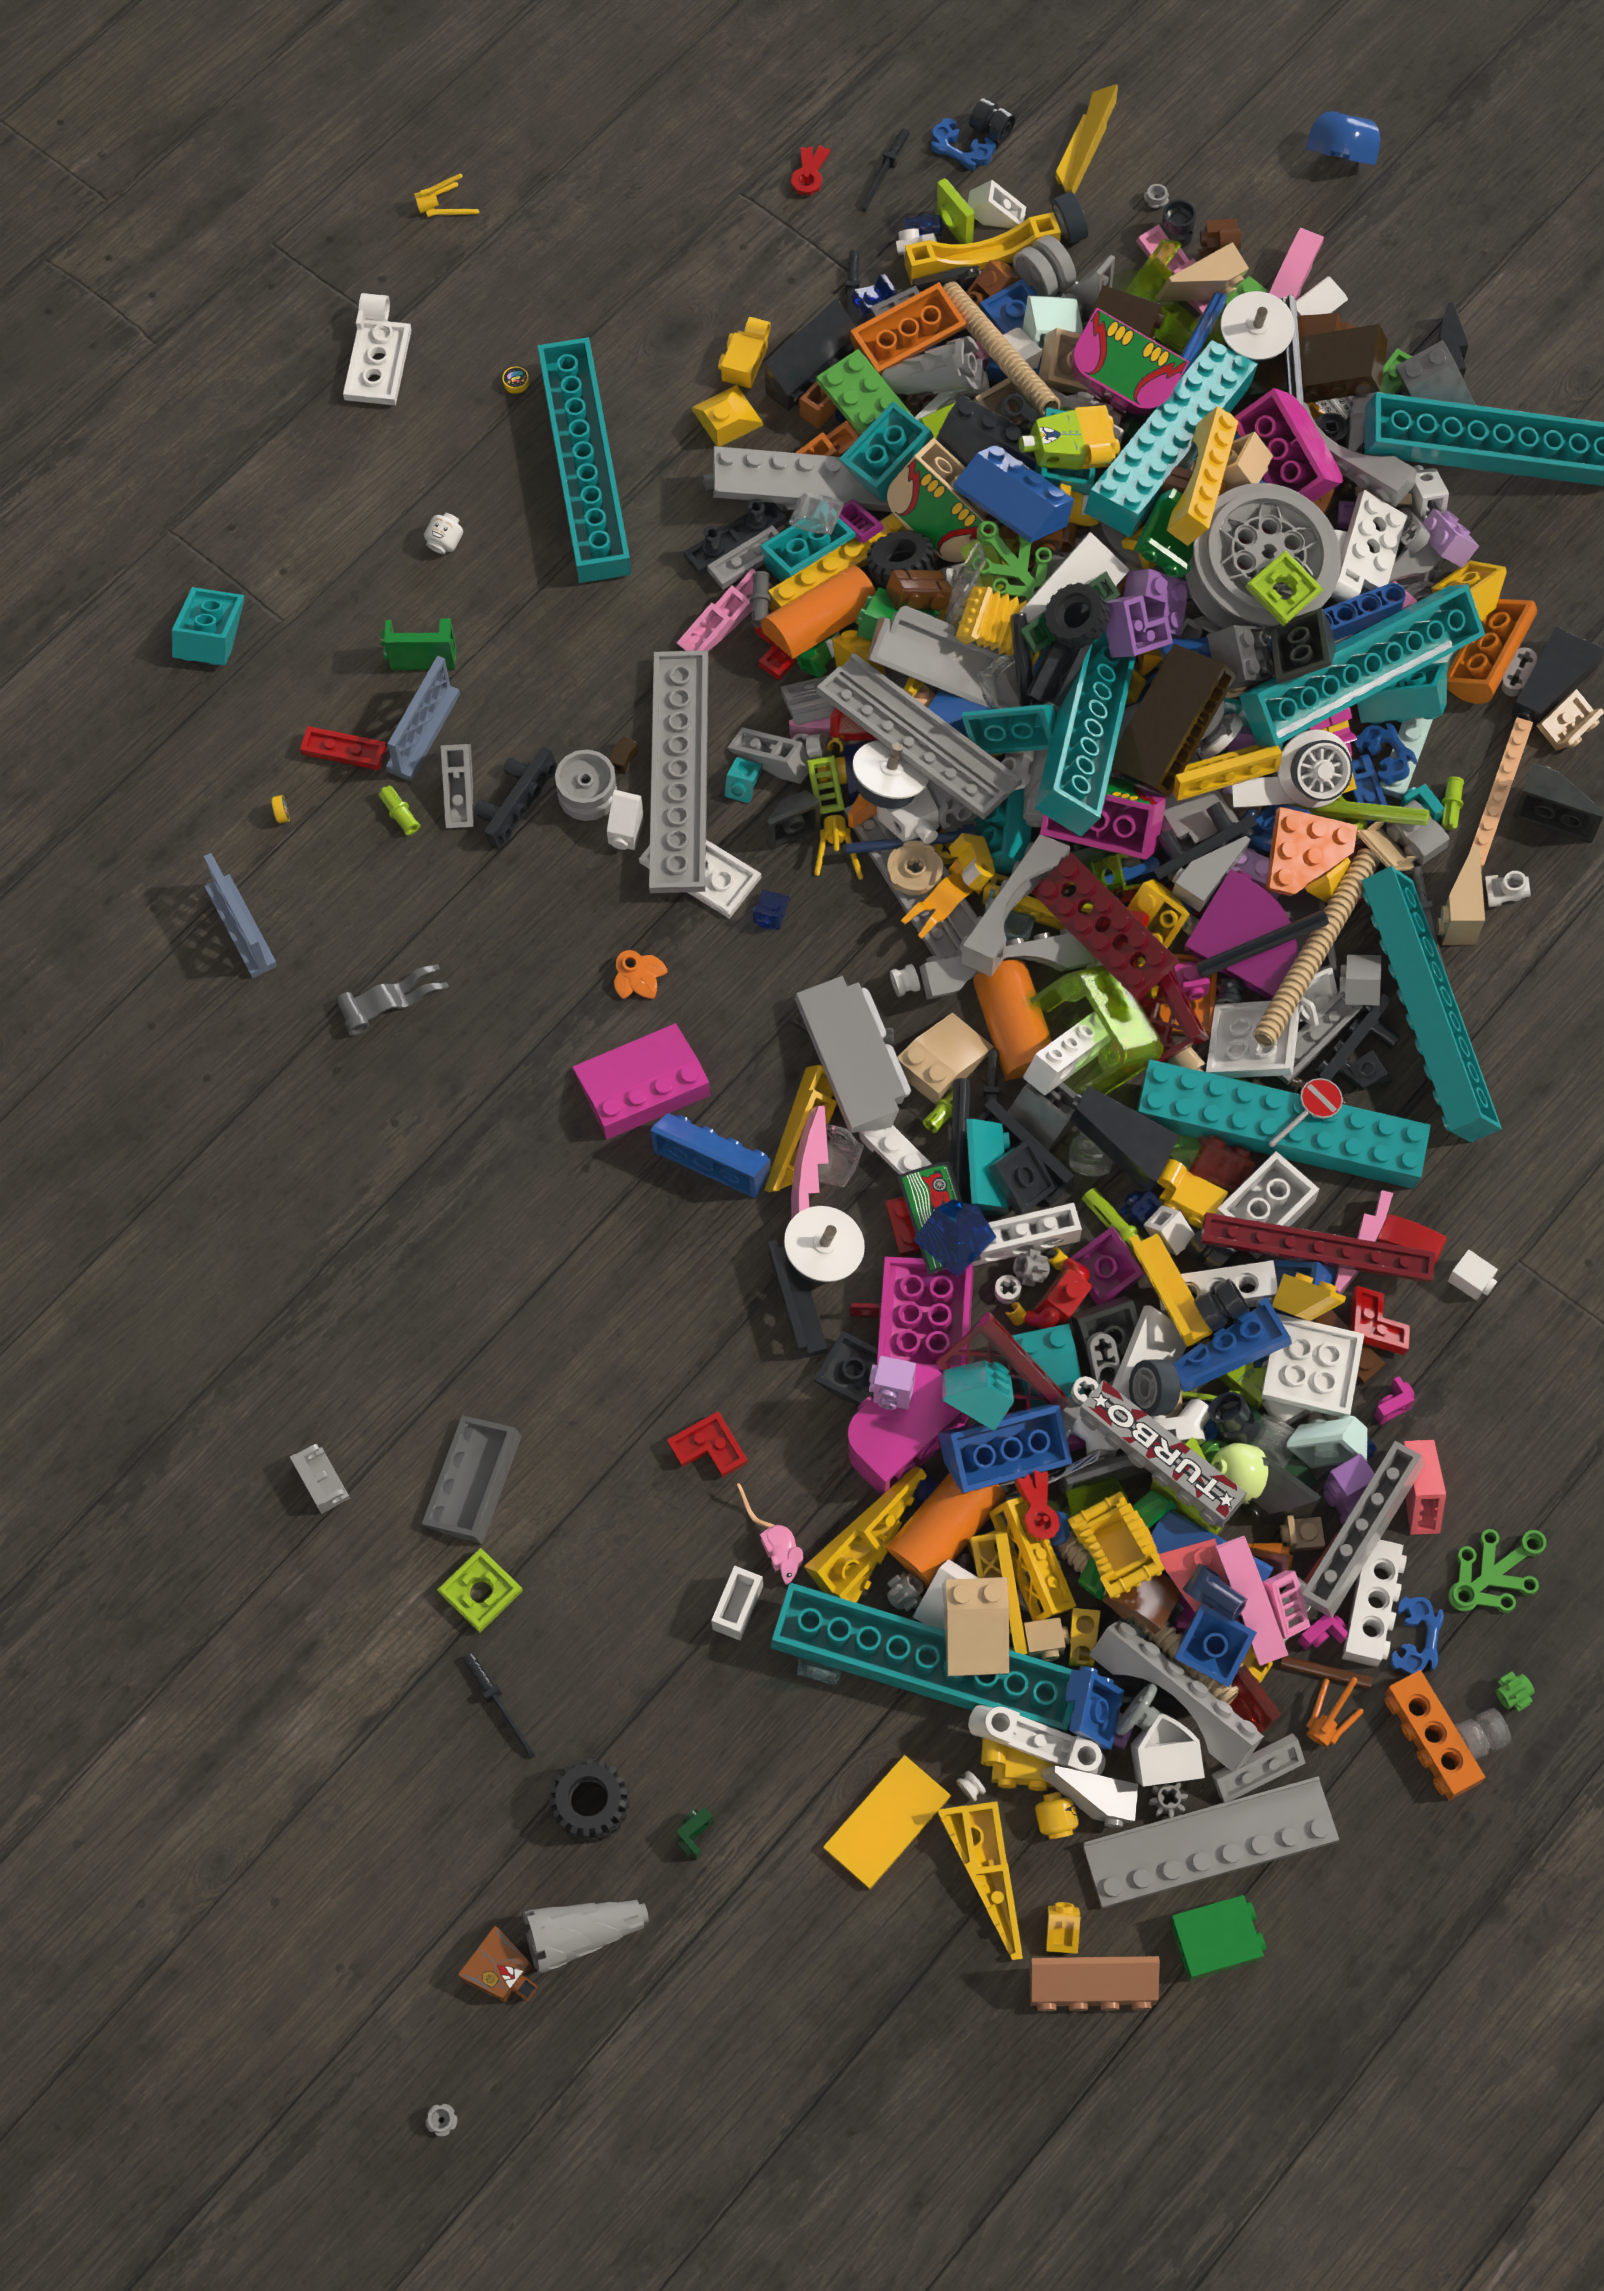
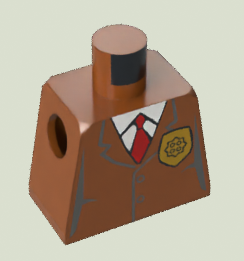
(499, 1969)

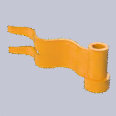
(943, 898)

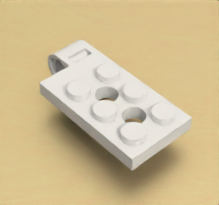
(373, 337)
(1357, 562)

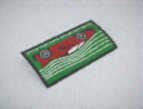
(925, 1191)

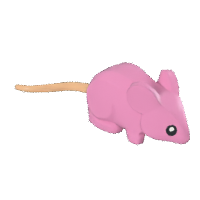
(778, 1544)

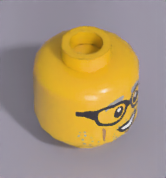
(1056, 1815)

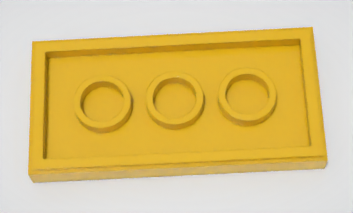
(887, 1822)

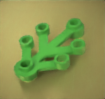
(1015, 567)
(1493, 1574)

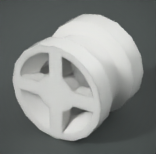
(905, 980)

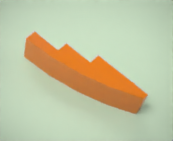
(834, 443)

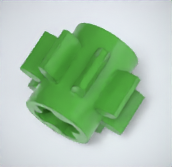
(1515, 1691)

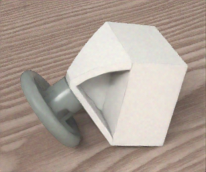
(1164, 1748)

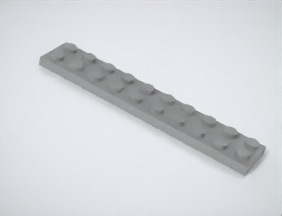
(679, 772)

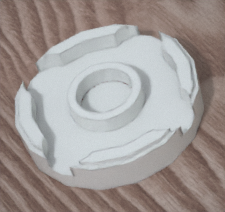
(1221, 737)

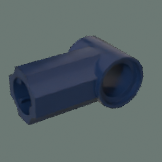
(1209, 1588)

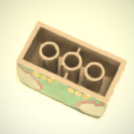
(929, 504)

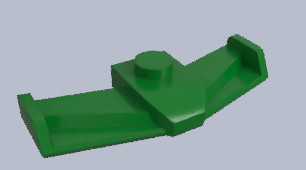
(1151, 1509)

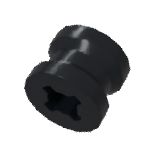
(1229, 991)

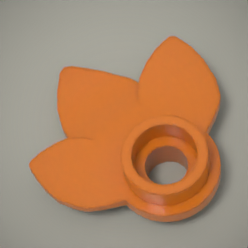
(639, 978)

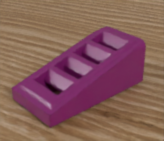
(857, 517)

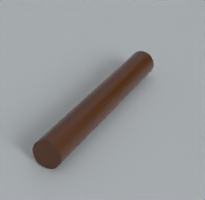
(1325, 1671)

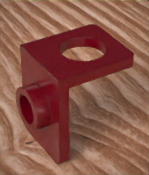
(875, 1311)

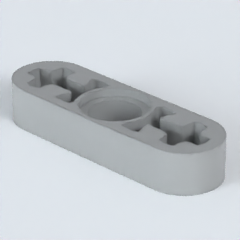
(1414, 533)
(1109, 1352)

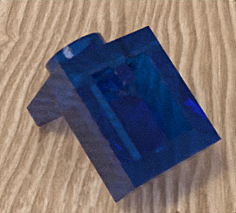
(874, 294)
(770, 910)
(1141, 1206)

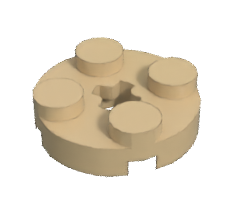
(915, 883)

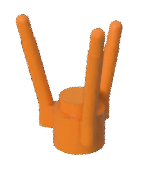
(1323, 1729)

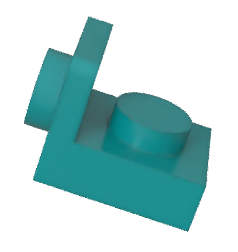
(742, 779)
(1426, 799)

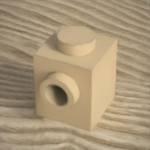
(1045, 1639)

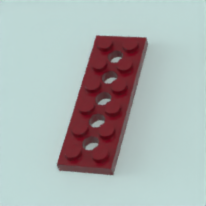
(1103, 944)

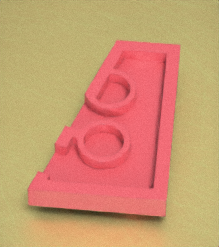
(1183, 1561)

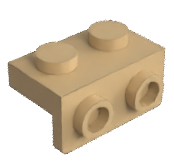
(1569, 721)

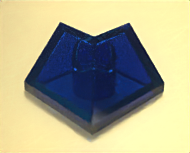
(956, 1235)

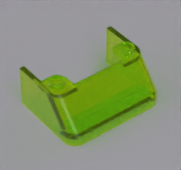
(1178, 322)
(1123, 1018)

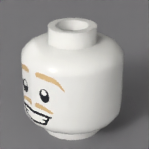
(443, 533)

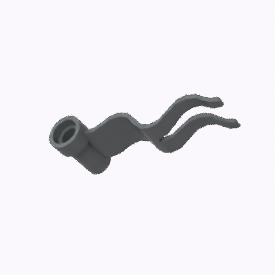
(382, 997)

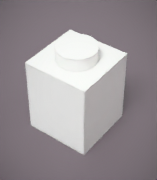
(1171, 1228)
(1473, 1276)

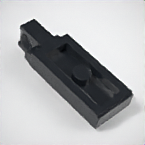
(963, 276)

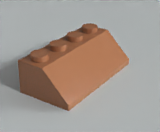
(1094, 1982)

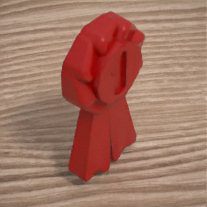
(808, 179)
(1040, 1519)

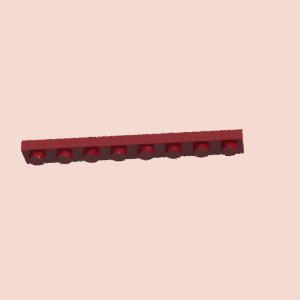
(1318, 1247)

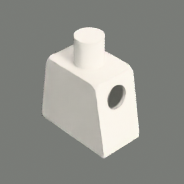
(1428, 489)
(913, 820)

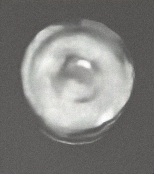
(1495, 1737)

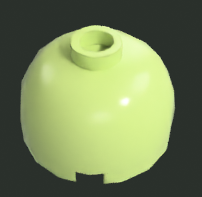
(1243, 1467)

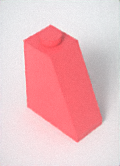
(1427, 1495)

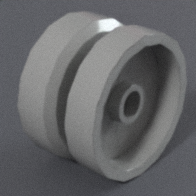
(1045, 266)
(585, 784)

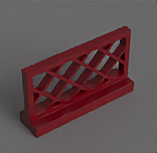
(1181, 1010)
(1015, 1356)

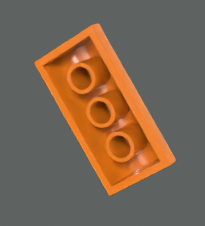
(908, 328)
(819, 612)
(1484, 662)
(1012, 1020)
(943, 1527)

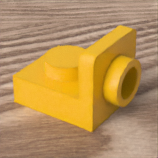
(1063, 1928)

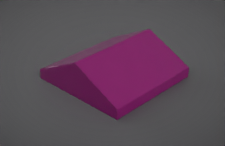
(1110, 1266)

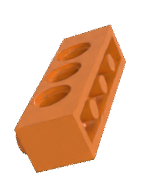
(1418, 1691)

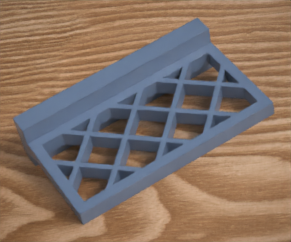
(422, 721)
(238, 921)

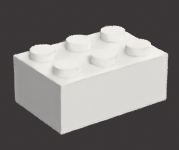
(1272, 1195)

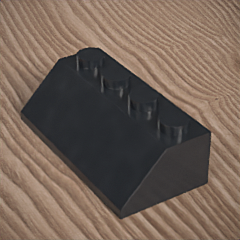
(808, 354)
(975, 428)

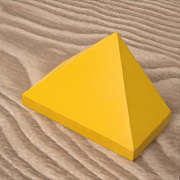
(1327, 883)

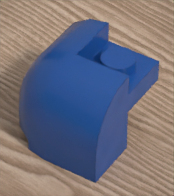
(1345, 137)

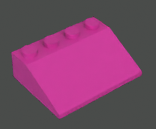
(642, 1081)
(923, 1312)

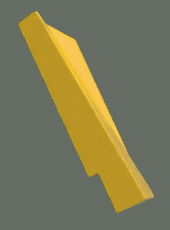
(1086, 138)
(812, 1092)

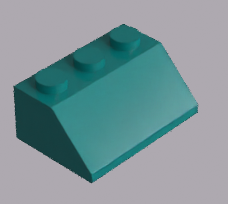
(885, 449)
(798, 548)
(1412, 697)
(1011, 728)
(1006, 832)
(986, 1146)
(979, 1391)

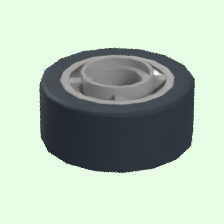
(1070, 218)
(1154, 1387)

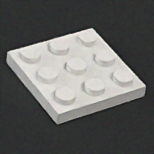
(1235, 1051)
(1316, 1369)

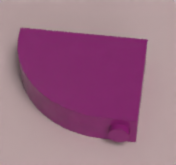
(1236, 916)

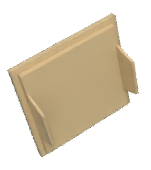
(1385, 848)

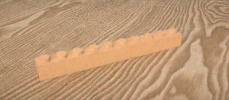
(1501, 787)

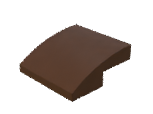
(1148, 1603)

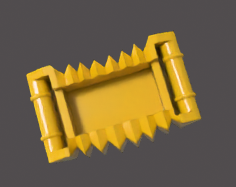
(988, 621)
(1118, 1544)

